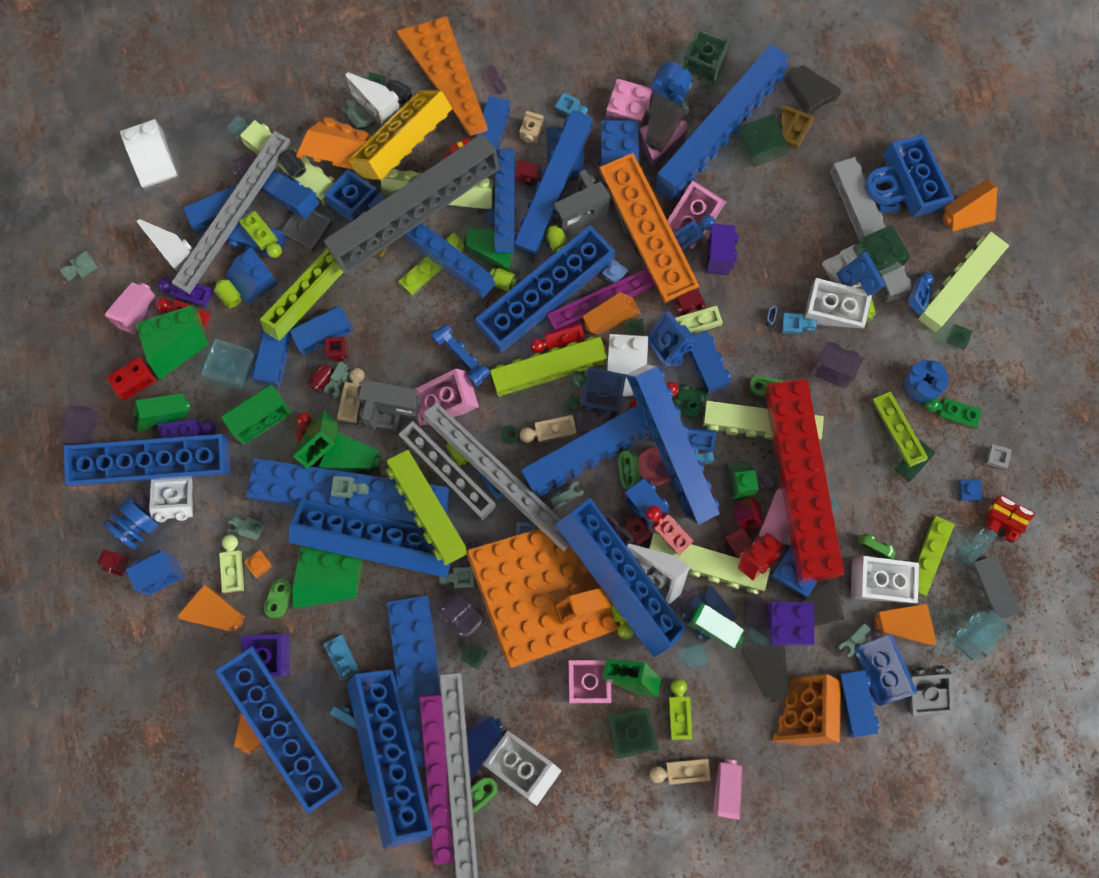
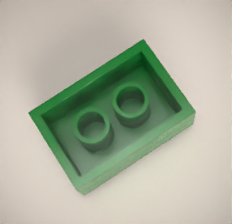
(256, 414)

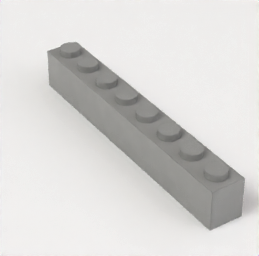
(866, 219)

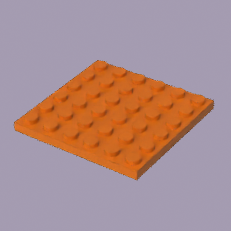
(522, 585)

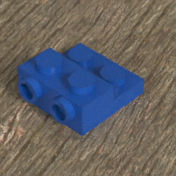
(670, 340)

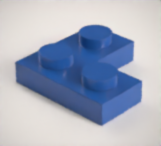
(862, 271)

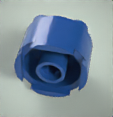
(671, 82)
(925, 381)

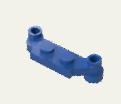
(477, 372)

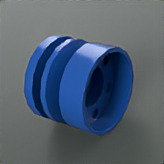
(131, 523)

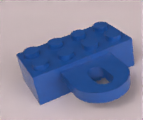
(912, 177)

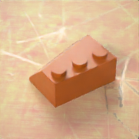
(332, 142)
(811, 712)

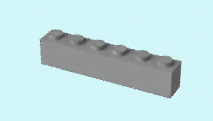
(447, 471)

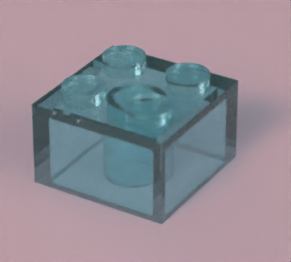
(228, 364)
(981, 634)

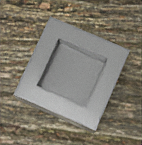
(998, 456)

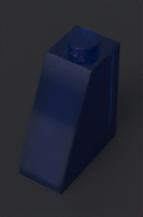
(481, 743)

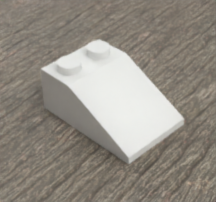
(374, 98)
(149, 153)
(169, 244)
(837, 305)
(626, 355)
(663, 569)
(884, 580)
(522, 767)

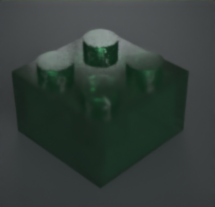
(706, 54)
(764, 140)
(884, 249)
(632, 733)

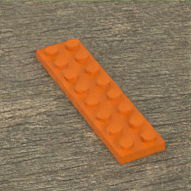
(648, 227)

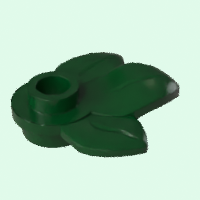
(688, 397)

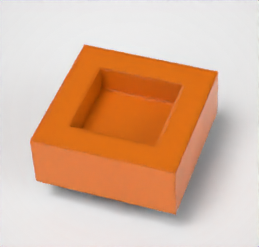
(258, 564)

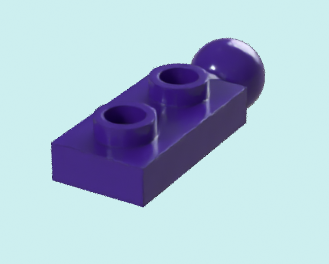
(199, 295)
(185, 429)

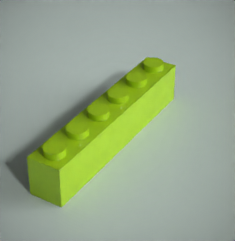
(301, 296)
(548, 366)
(426, 508)

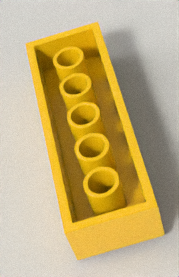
(400, 134)

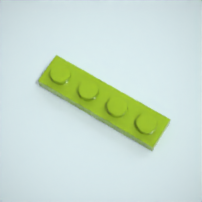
(427, 268)
(899, 429)
(932, 552)

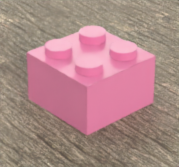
(628, 102)
(587, 683)

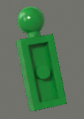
(955, 412)

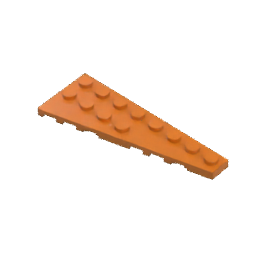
(442, 63)

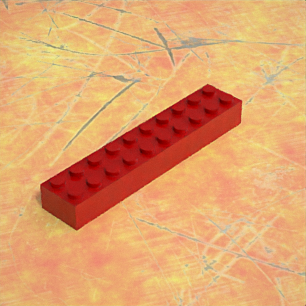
(803, 481)

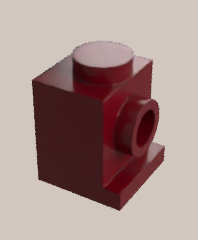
(528, 173)
(689, 302)
(335, 351)
(640, 537)
(113, 562)

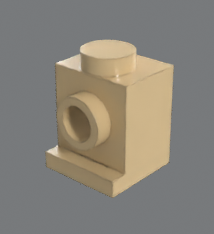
(531, 127)

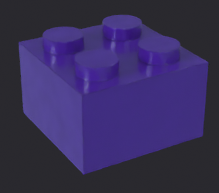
(721, 249)
(791, 624)
(272, 650)

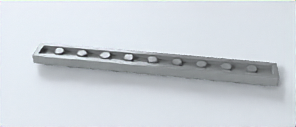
(231, 213)
(496, 473)
(458, 775)

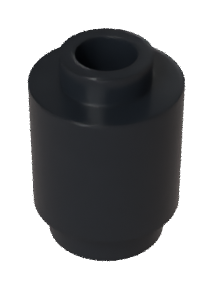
(401, 90)
(292, 164)

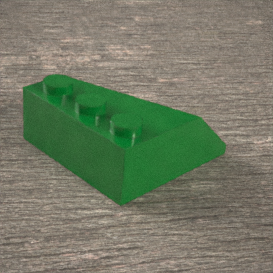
(172, 339)
(325, 578)

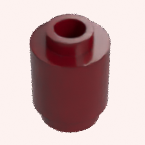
(320, 377)

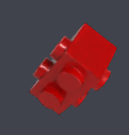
(131, 378)
(760, 556)

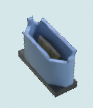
(771, 316)

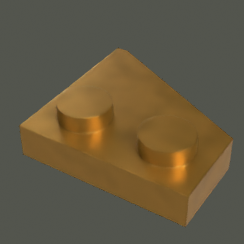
(795, 125)

